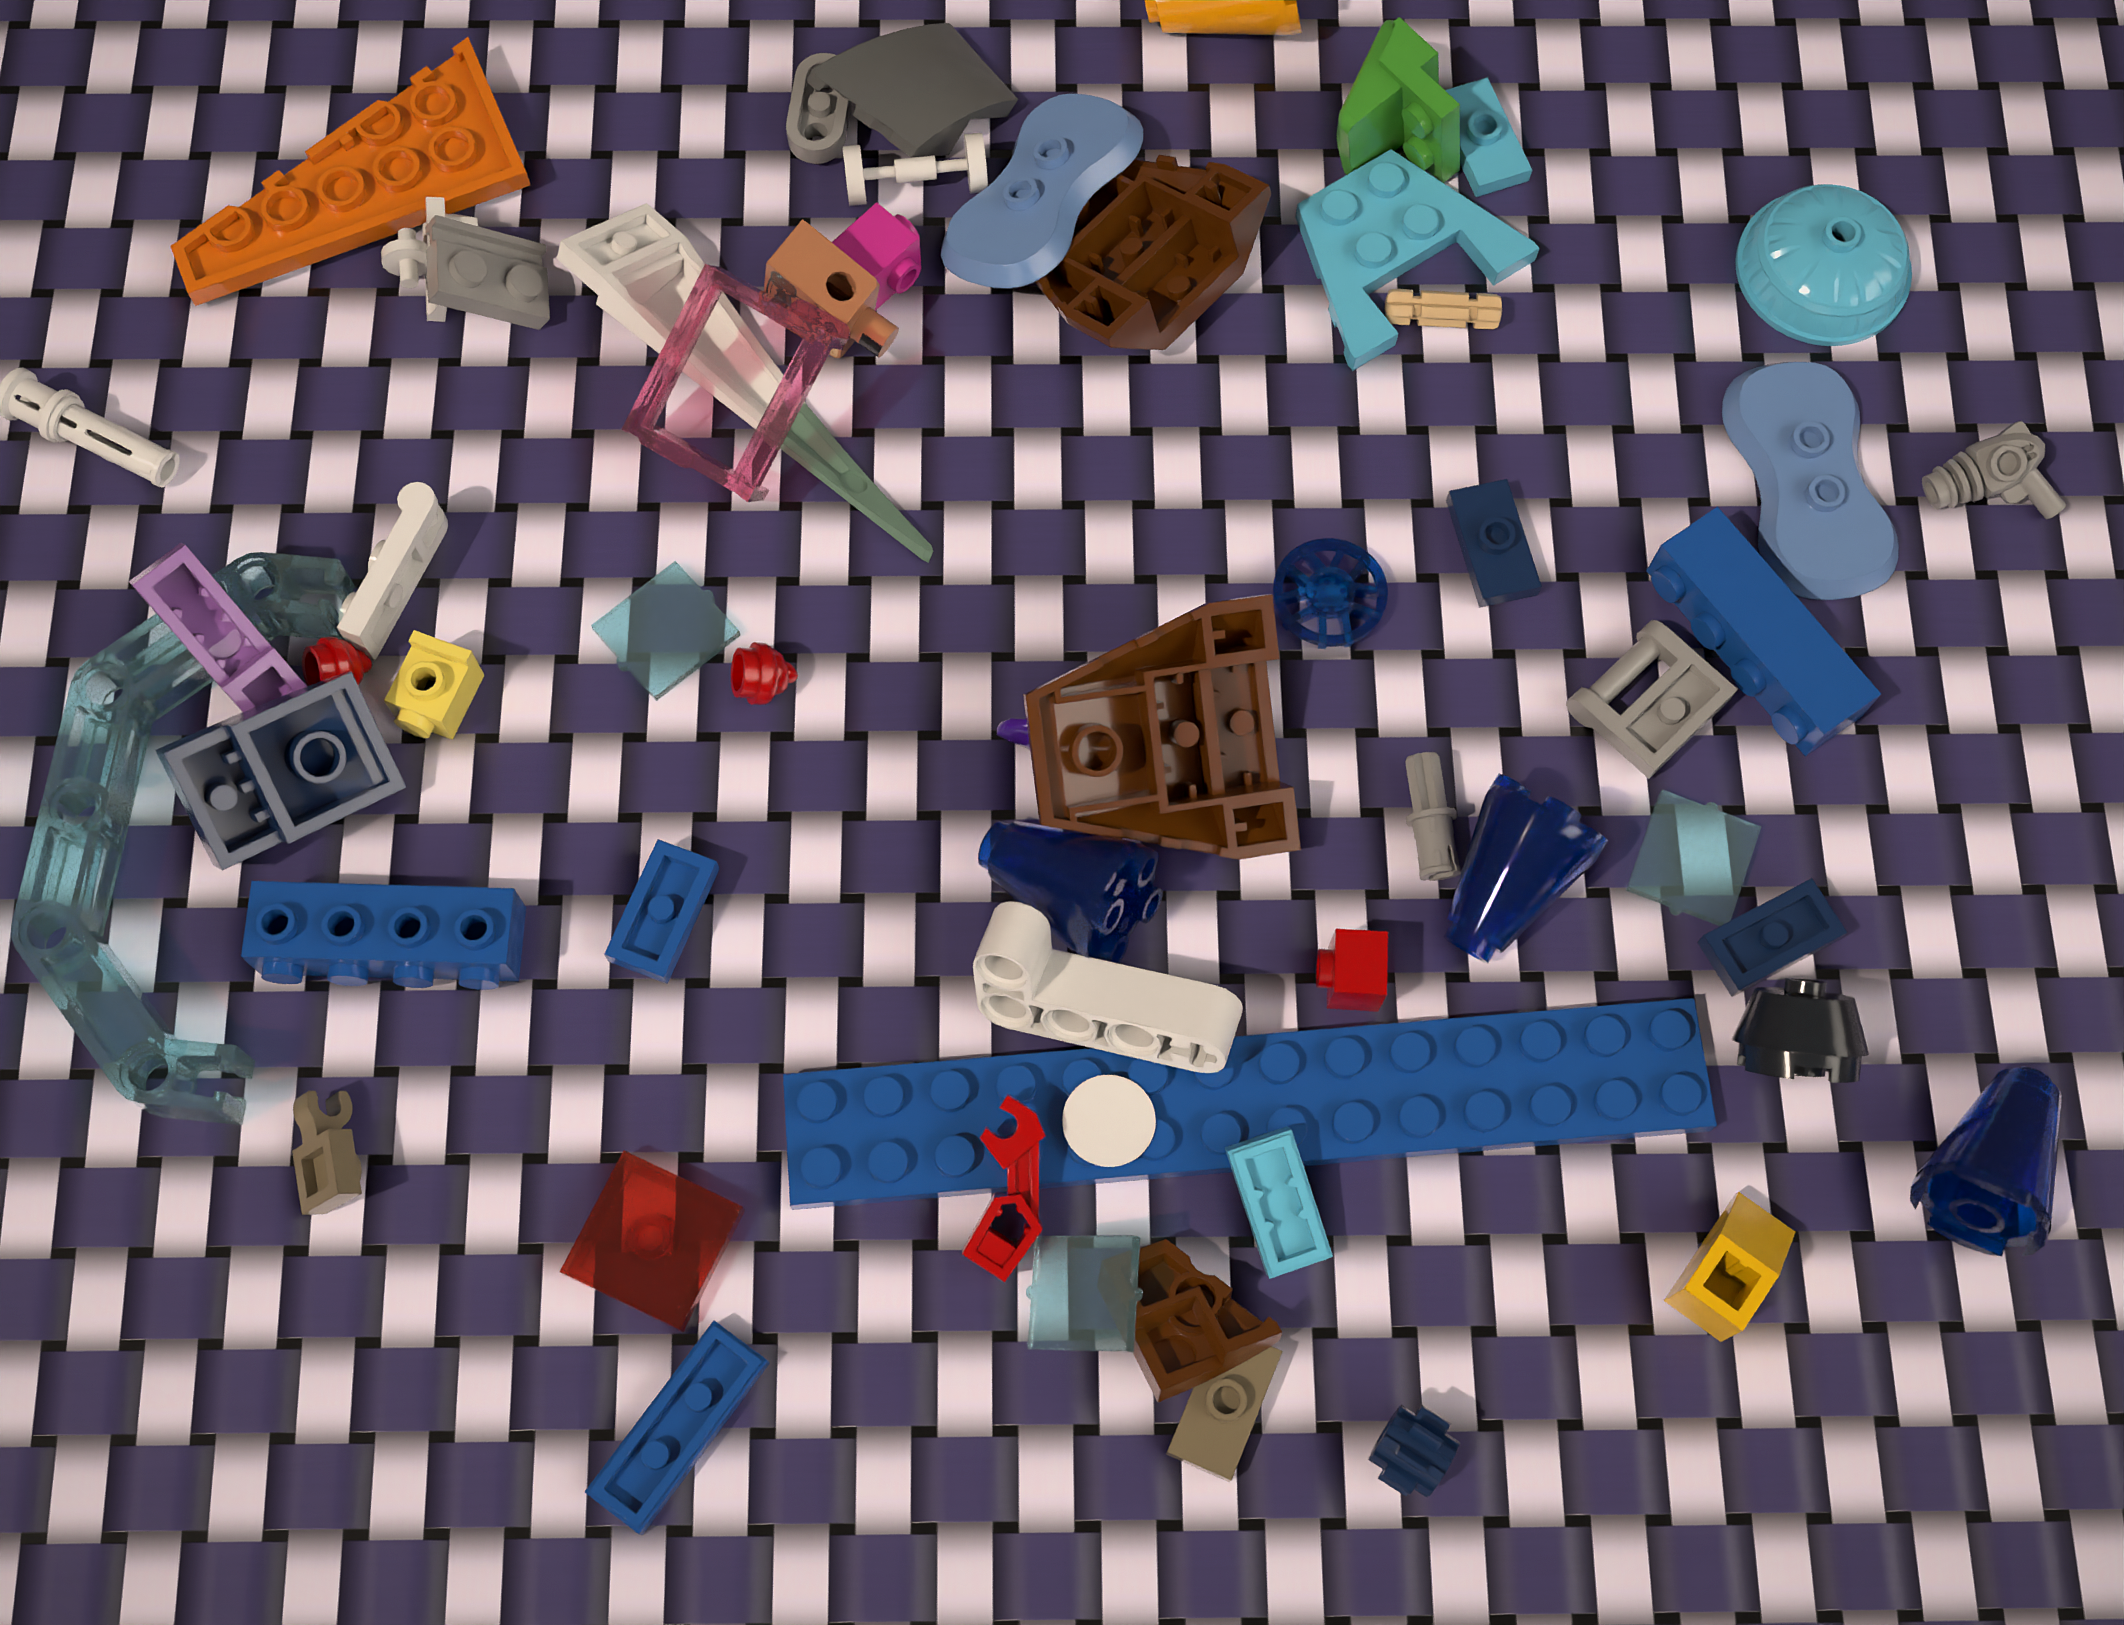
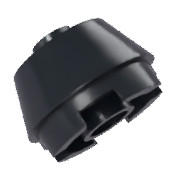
(1801, 1033)

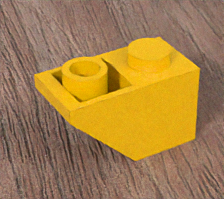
(1732, 1269)

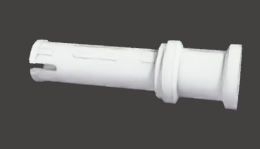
(64, 417)

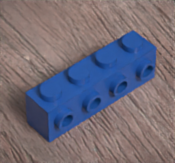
(384, 933)

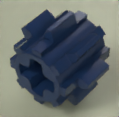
(1414, 1451)

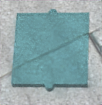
(665, 630)
(1693, 858)
(1084, 1293)

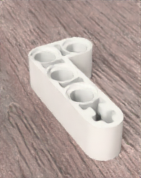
(1098, 1001)

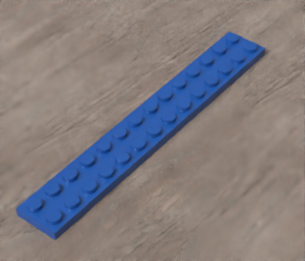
(1338, 1089)

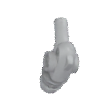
(1994, 467)

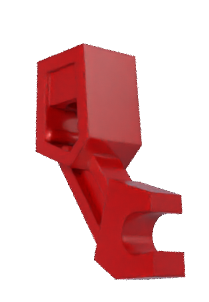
(1021, 1158)

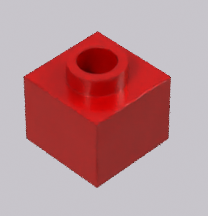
(1354, 969)

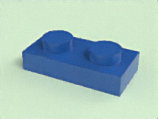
(662, 911)

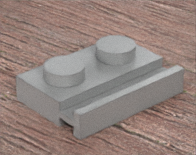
(487, 273)

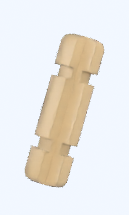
(1443, 309)

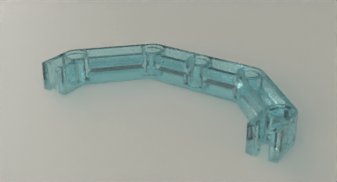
(76, 865)

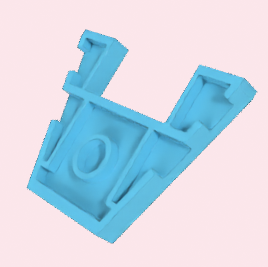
(1385, 224)

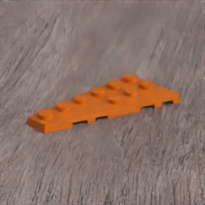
(363, 182)

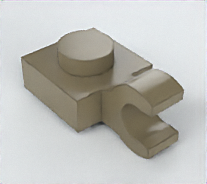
(326, 1161)

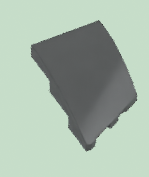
(916, 87)

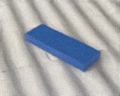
(677, 1428)

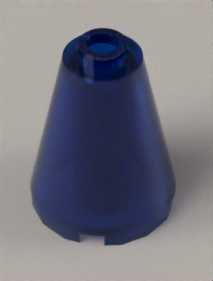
(1997, 1167)

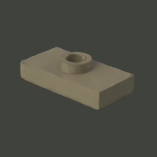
(1222, 1416)

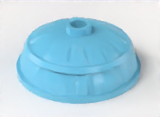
(1811, 281)

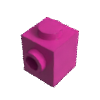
(885, 248)

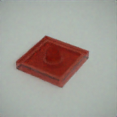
(652, 1241)

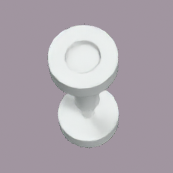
(916, 169)

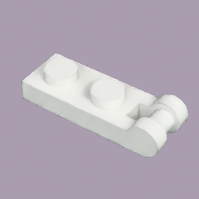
(393, 570)

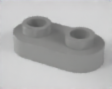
(814, 115)

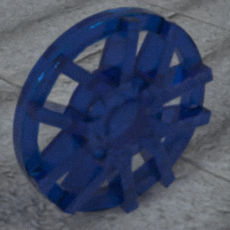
(1329, 593)

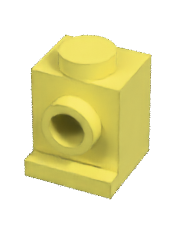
(444, 704)

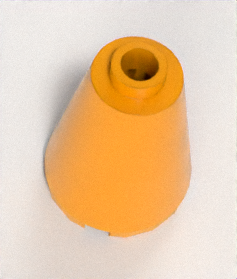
(1225, 16)

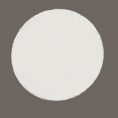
(1108, 1120)

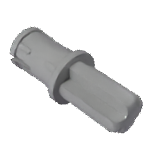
(1431, 818)

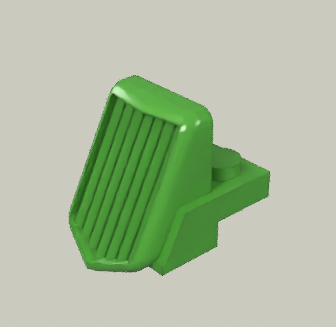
(1400, 104)

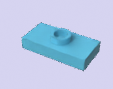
(1488, 144)
(1278, 1202)

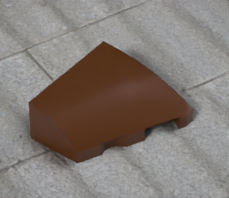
(1190, 1324)

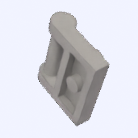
(1666, 712)

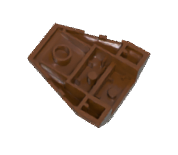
(1156, 251)
(1170, 738)

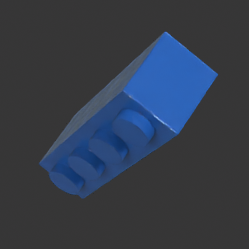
(1761, 632)

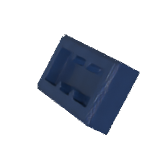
(1493, 543)

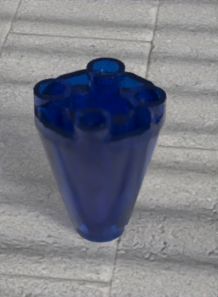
(1516, 867)
(1081, 882)

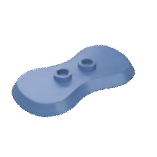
(1030, 211)
(1816, 514)

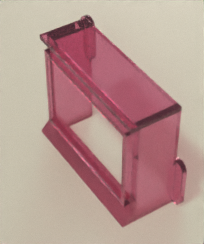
(820, 335)

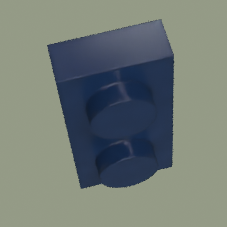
(1771, 937)

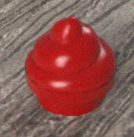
(331, 658)
(760, 673)

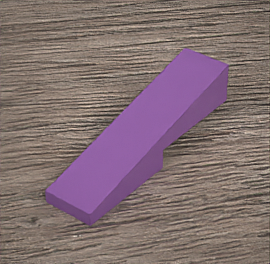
(215, 629)

